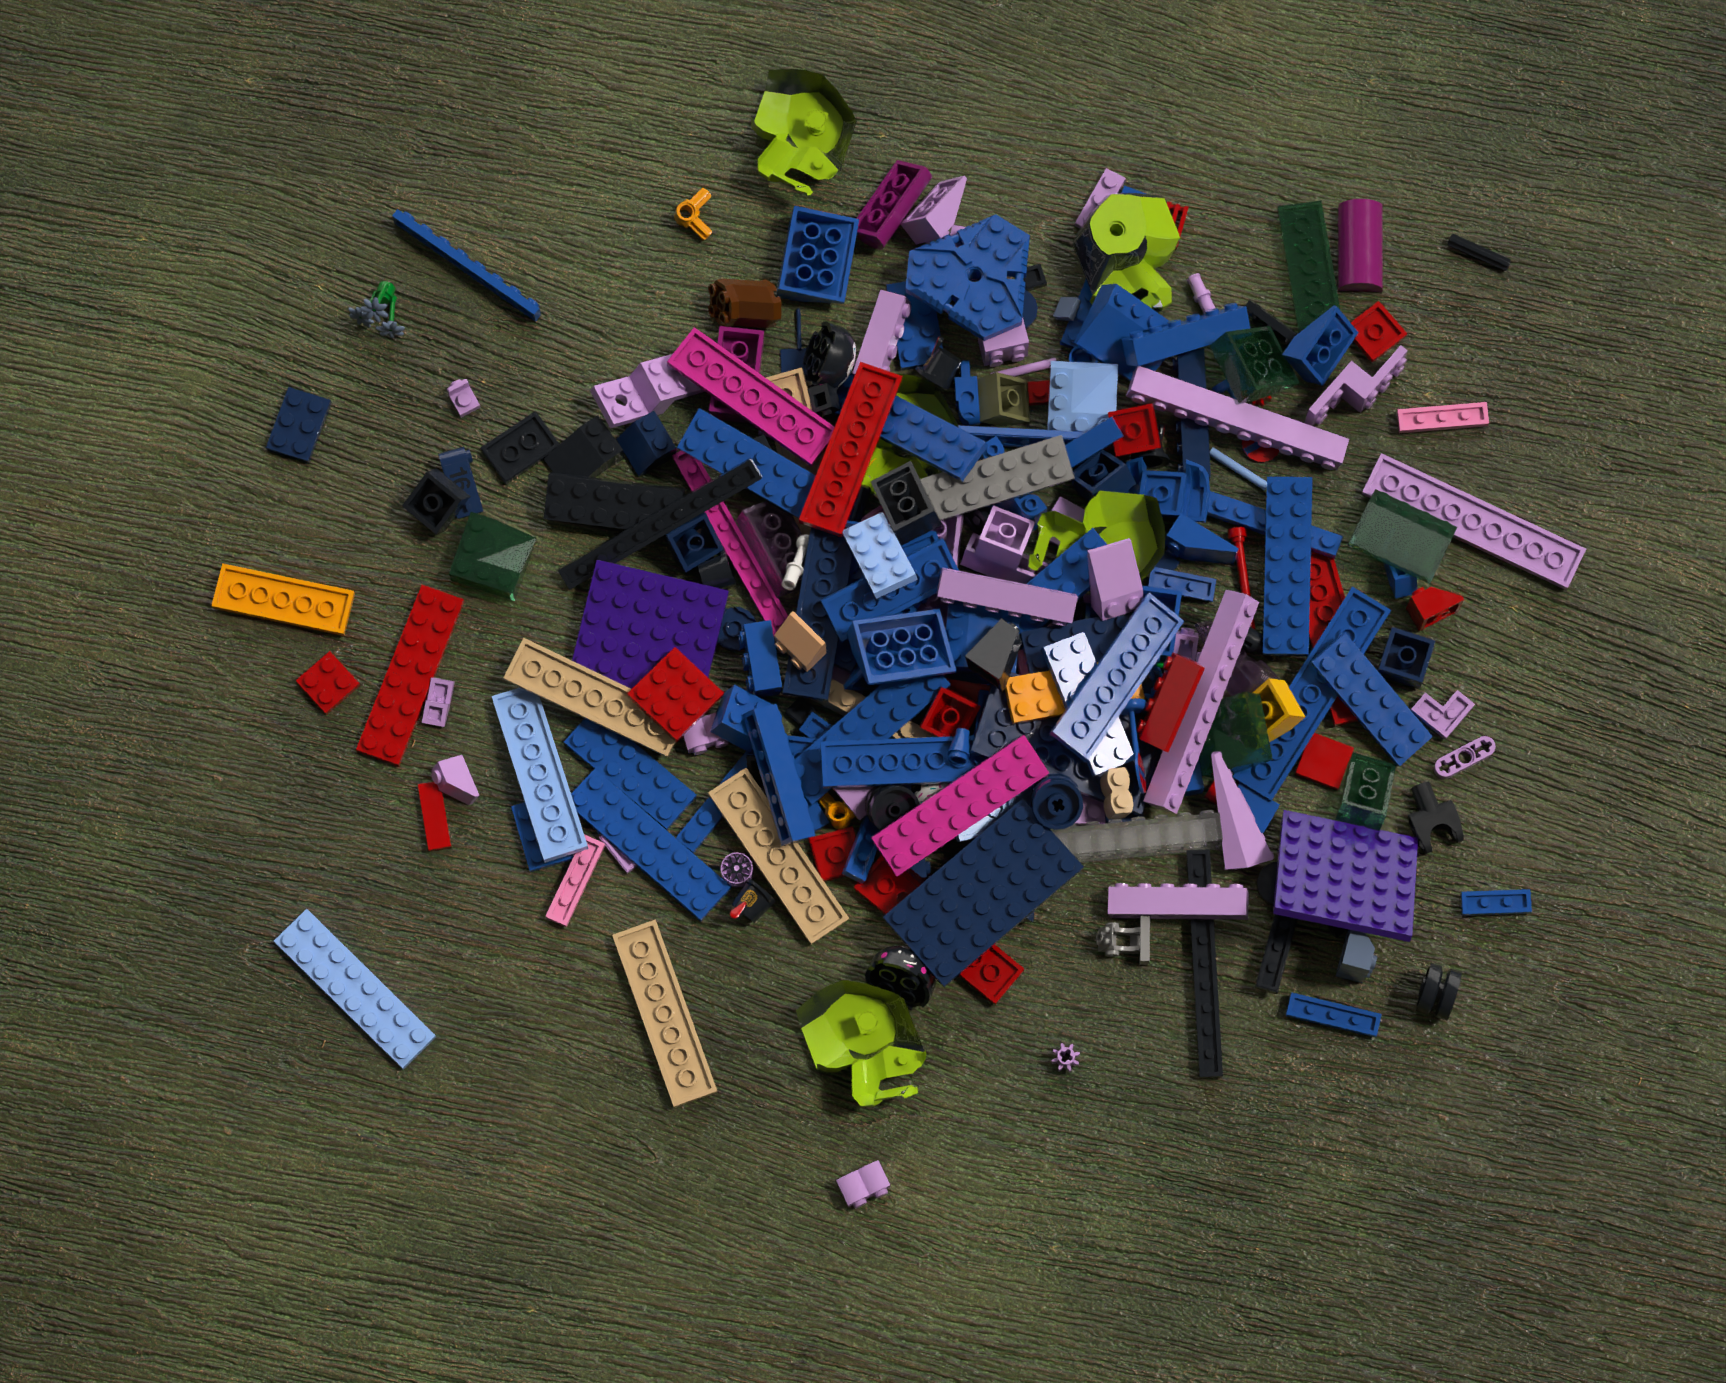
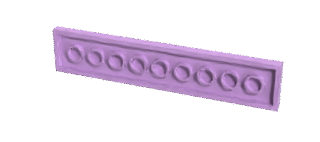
(1480, 522)

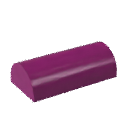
(891, 203)
(1360, 246)

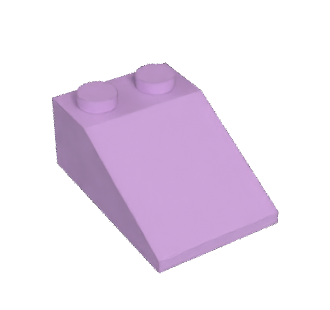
(936, 211)
(1114, 579)

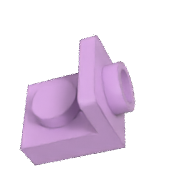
(462, 397)
(1186, 643)

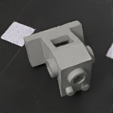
(1138, 940)

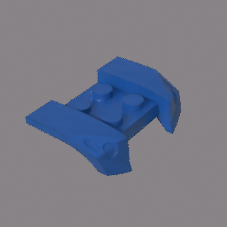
(1175, 491)

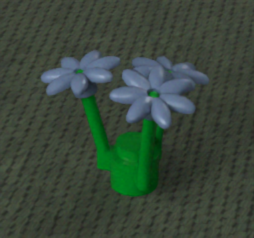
(375, 307)

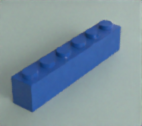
(1183, 335)
(779, 774)

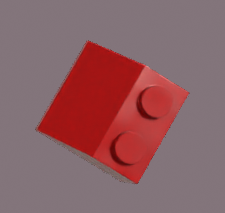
(1432, 605)
(948, 713)

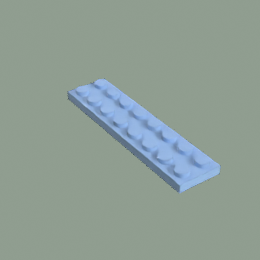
(540, 774)
(355, 989)

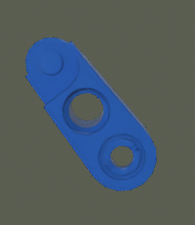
(967, 396)

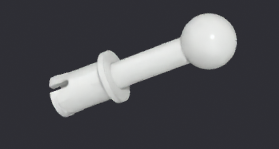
(794, 568)

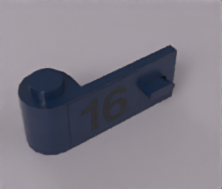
(457, 468)

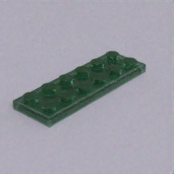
(1308, 261)

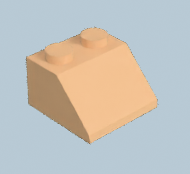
(799, 642)

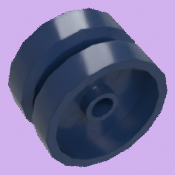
(1059, 814)

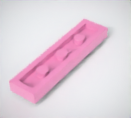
(1442, 417)
(575, 882)

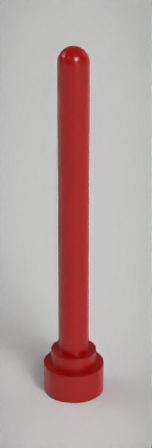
(1237, 537)

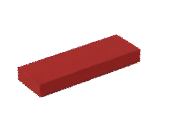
(434, 816)

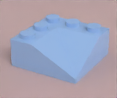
(1081, 395)

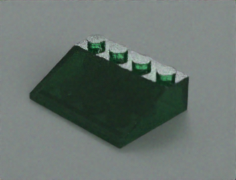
(1402, 536)

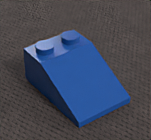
(1320, 346)
(1197, 543)

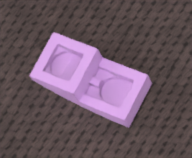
(438, 702)

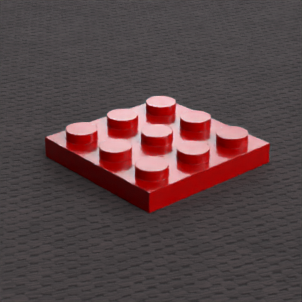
(675, 694)

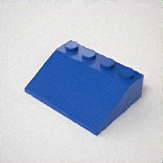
(817, 256)
(1110, 320)
(968, 626)
(901, 647)

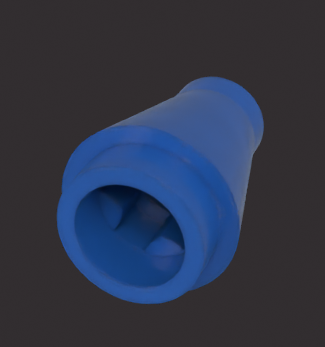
(959, 749)

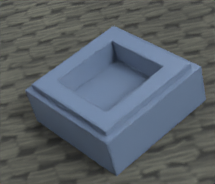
(1067, 308)

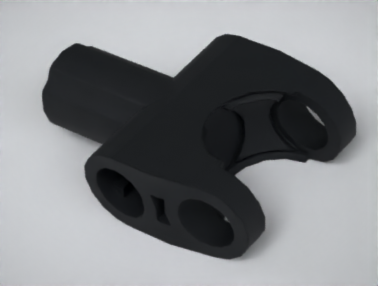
(1432, 817)

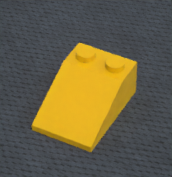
(1279, 707)

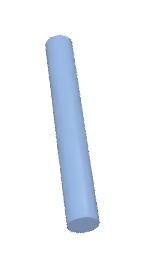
(1236, 467)

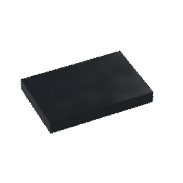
(520, 447)

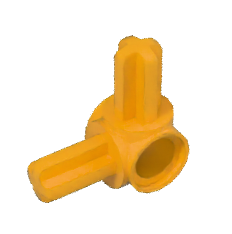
(693, 206)
(835, 807)

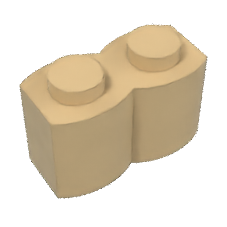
(1115, 787)

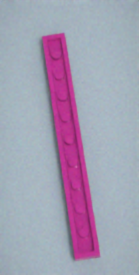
(735, 545)

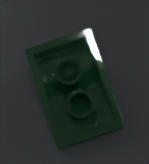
(1366, 792)

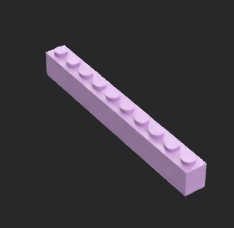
(1237, 418)
(1219, 659)

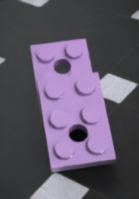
(1356, 387)
(647, 389)

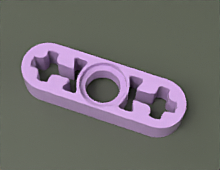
(1463, 766)

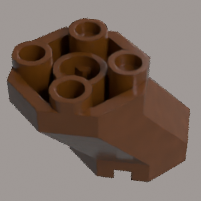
(744, 303)

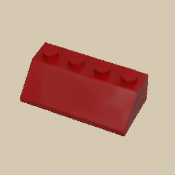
(1169, 701)

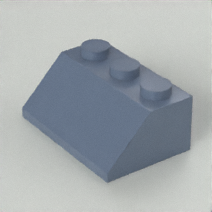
(1356, 957)

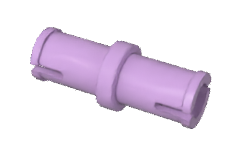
(1201, 294)

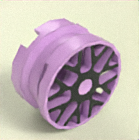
(736, 869)

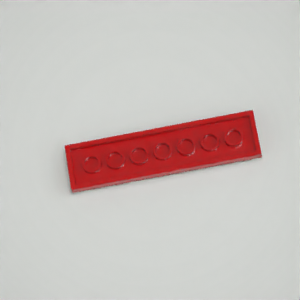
(850, 449)
(1325, 599)
(410, 675)
(989, 974)

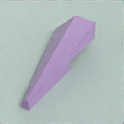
(1242, 839)

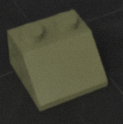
(1003, 399)

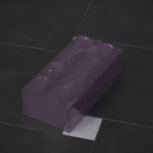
(773, 540)

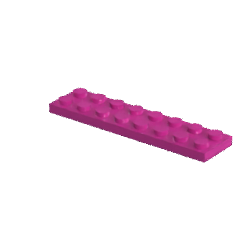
(752, 396)
(960, 805)

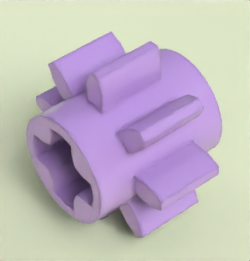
(1063, 1050)

